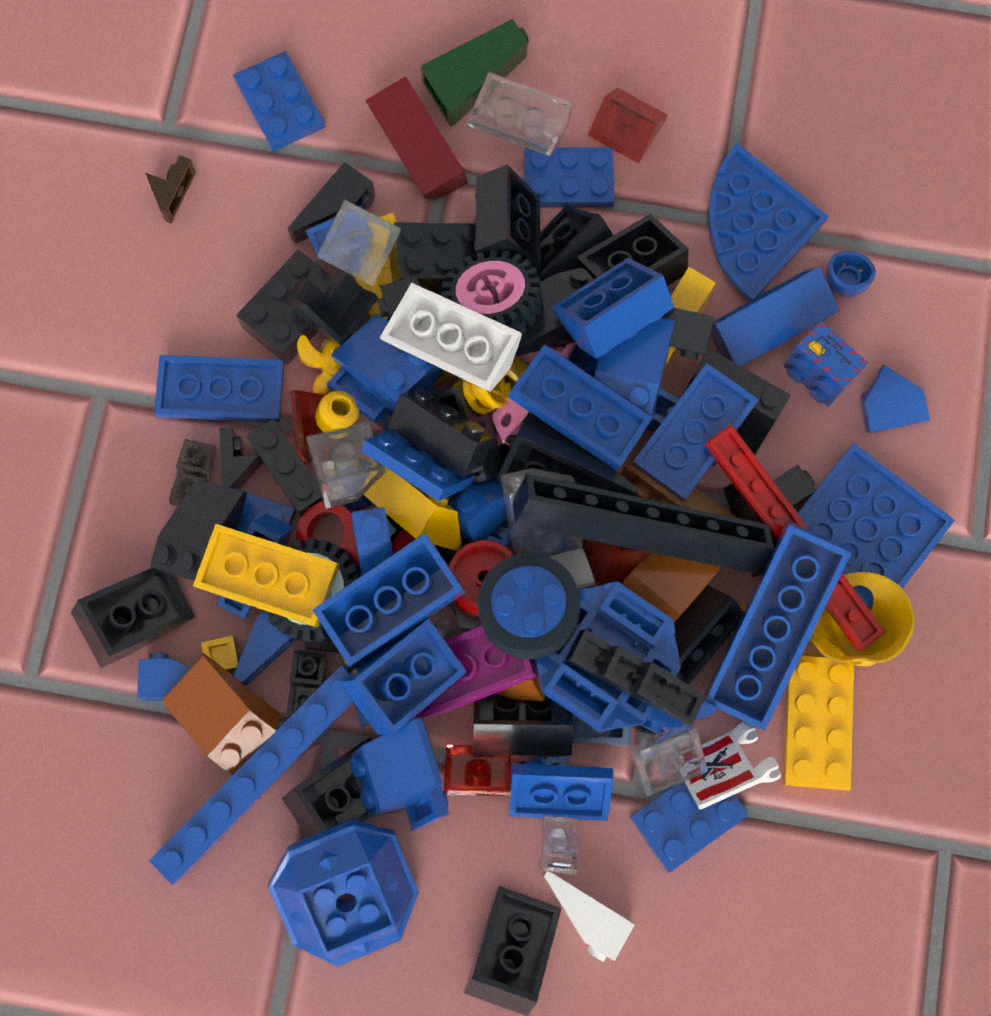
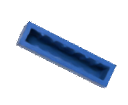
(774, 317)

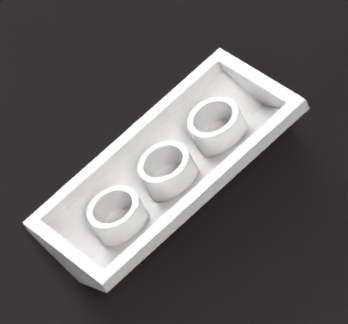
(452, 337)

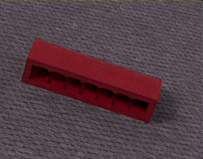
(417, 140)

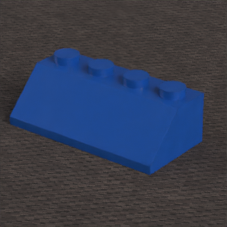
(389, 601)

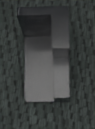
(336, 310)

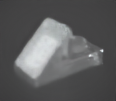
(559, 845)

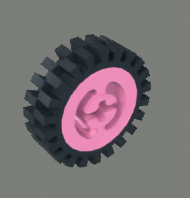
(511, 285)

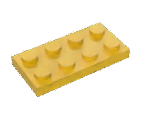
(265, 575)
(819, 724)

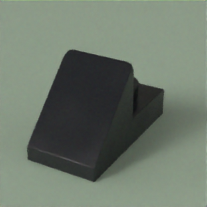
(235, 469)

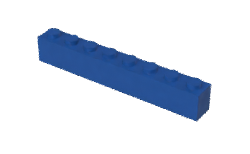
(253, 779)

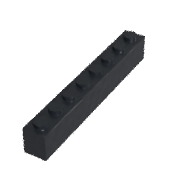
(641, 524)

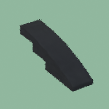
(635, 677)

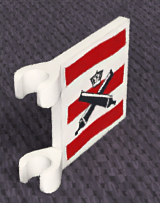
(729, 767)

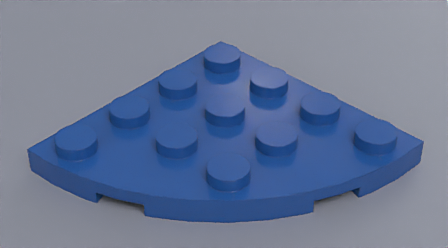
(756, 222)

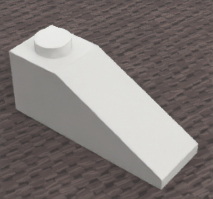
(594, 922)

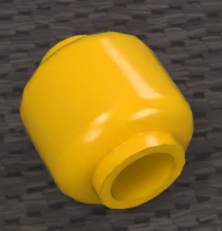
(336, 411)

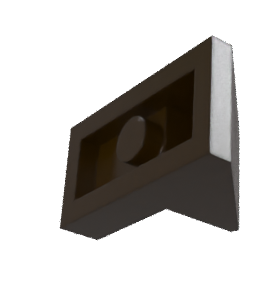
(171, 193)

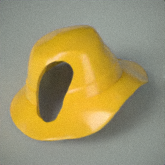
(891, 610)

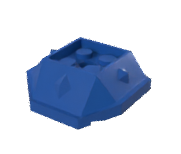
(622, 621)
(340, 861)

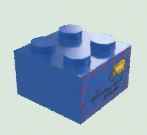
(824, 364)

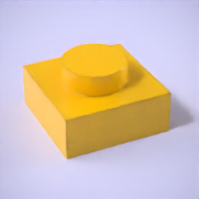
(222, 651)

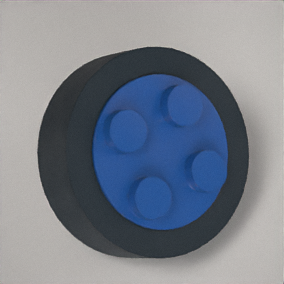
(529, 606)

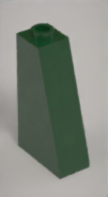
(460, 73)

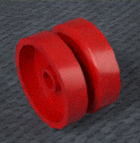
(471, 567)

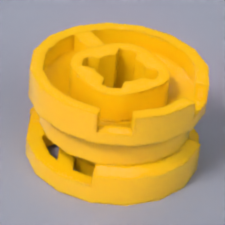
(485, 401)

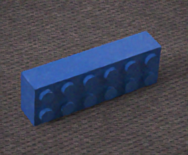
(777, 624)

